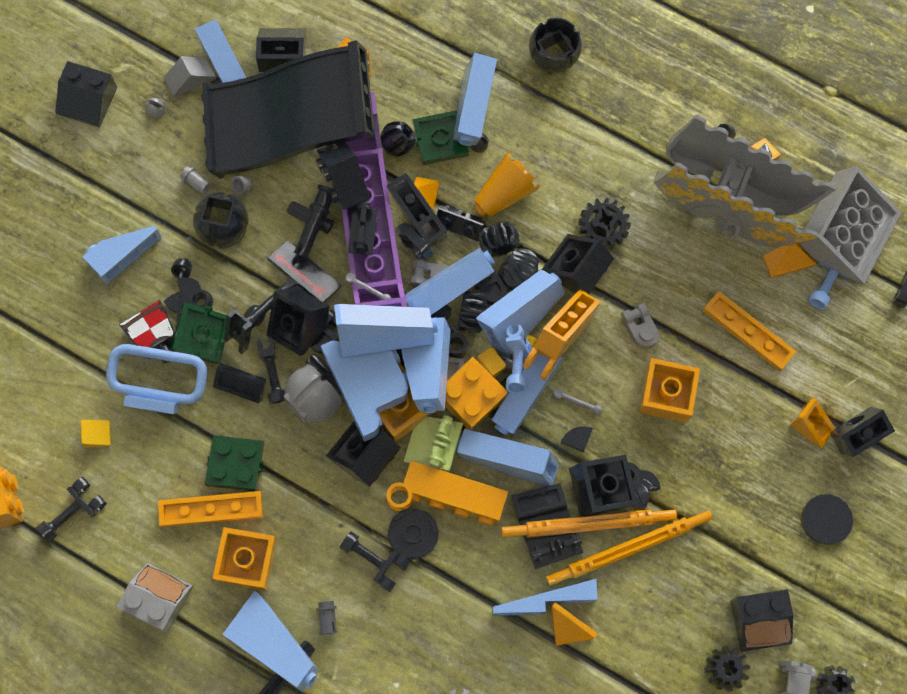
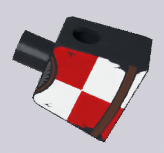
(150, 328)

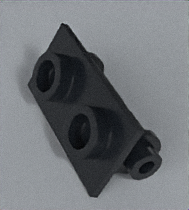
(466, 226)
(362, 229)

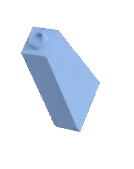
(474, 99)
(451, 281)
(521, 306)
(382, 328)
(428, 369)
(517, 406)
(508, 457)
(270, 642)

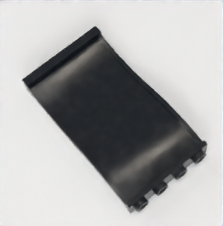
(288, 110)

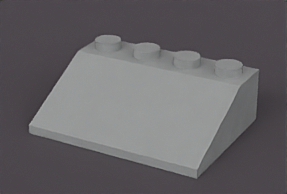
(851, 225)

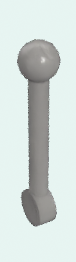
(350, 278)
(558, 394)

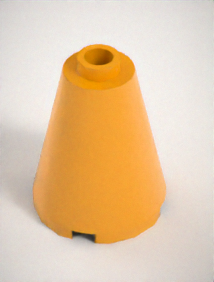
(504, 187)

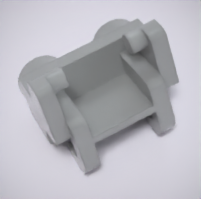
(799, 677)

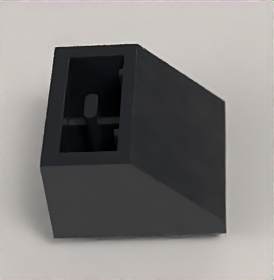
(279, 46)

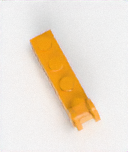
(563, 330)
(449, 492)

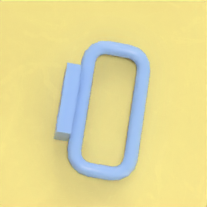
(151, 398)

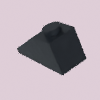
(417, 210)

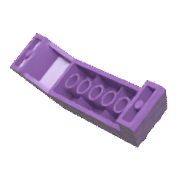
(382, 268)

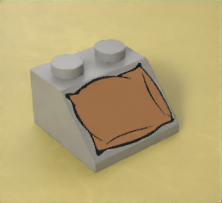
(155, 597)

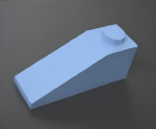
(117, 253)

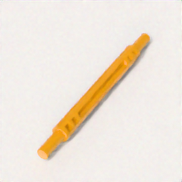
(588, 523)
(629, 548)

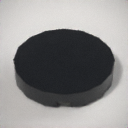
(827, 519)
(413, 533)

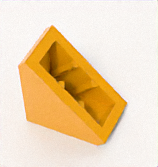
(813, 423)

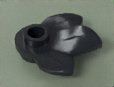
(189, 292)
(643, 482)

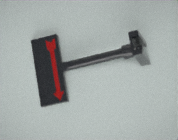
(302, 273)

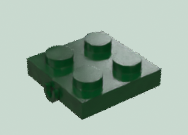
(435, 138)
(200, 333)
(234, 463)

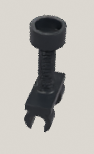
(269, 355)
(48, 529)
(351, 543)

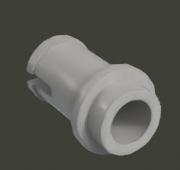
(195, 180)

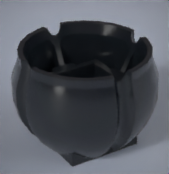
(552, 32)
(216, 233)

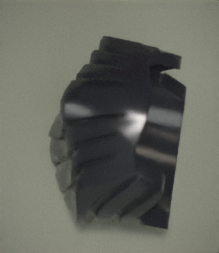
(518, 268)

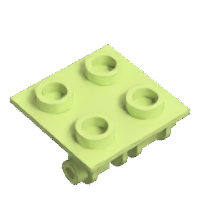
(434, 442)

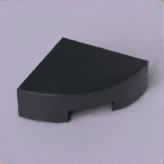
(577, 438)

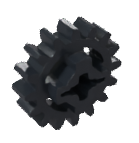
(608, 214)

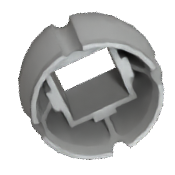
(310, 396)

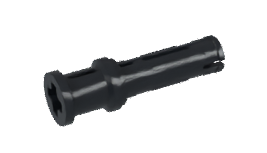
(319, 210)

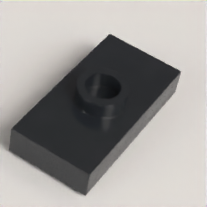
(239, 383)
(539, 502)

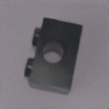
(862, 431)

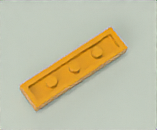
(749, 331)
(210, 509)

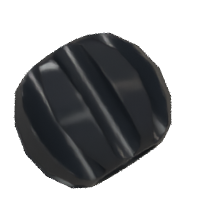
(397, 138)
(839, 677)

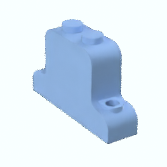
(367, 384)

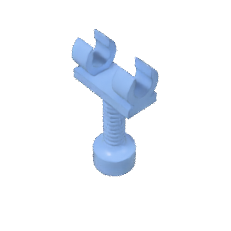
(820, 298)
(516, 382)

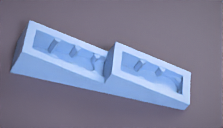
(219, 52)
(536, 605)

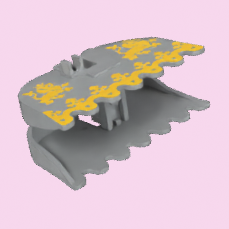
(748, 191)

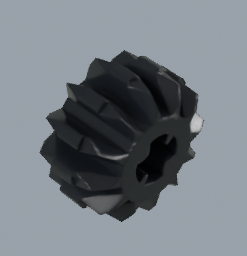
(499, 239)
(472, 306)
(730, 679)

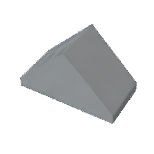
(188, 74)

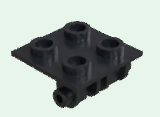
(552, 548)

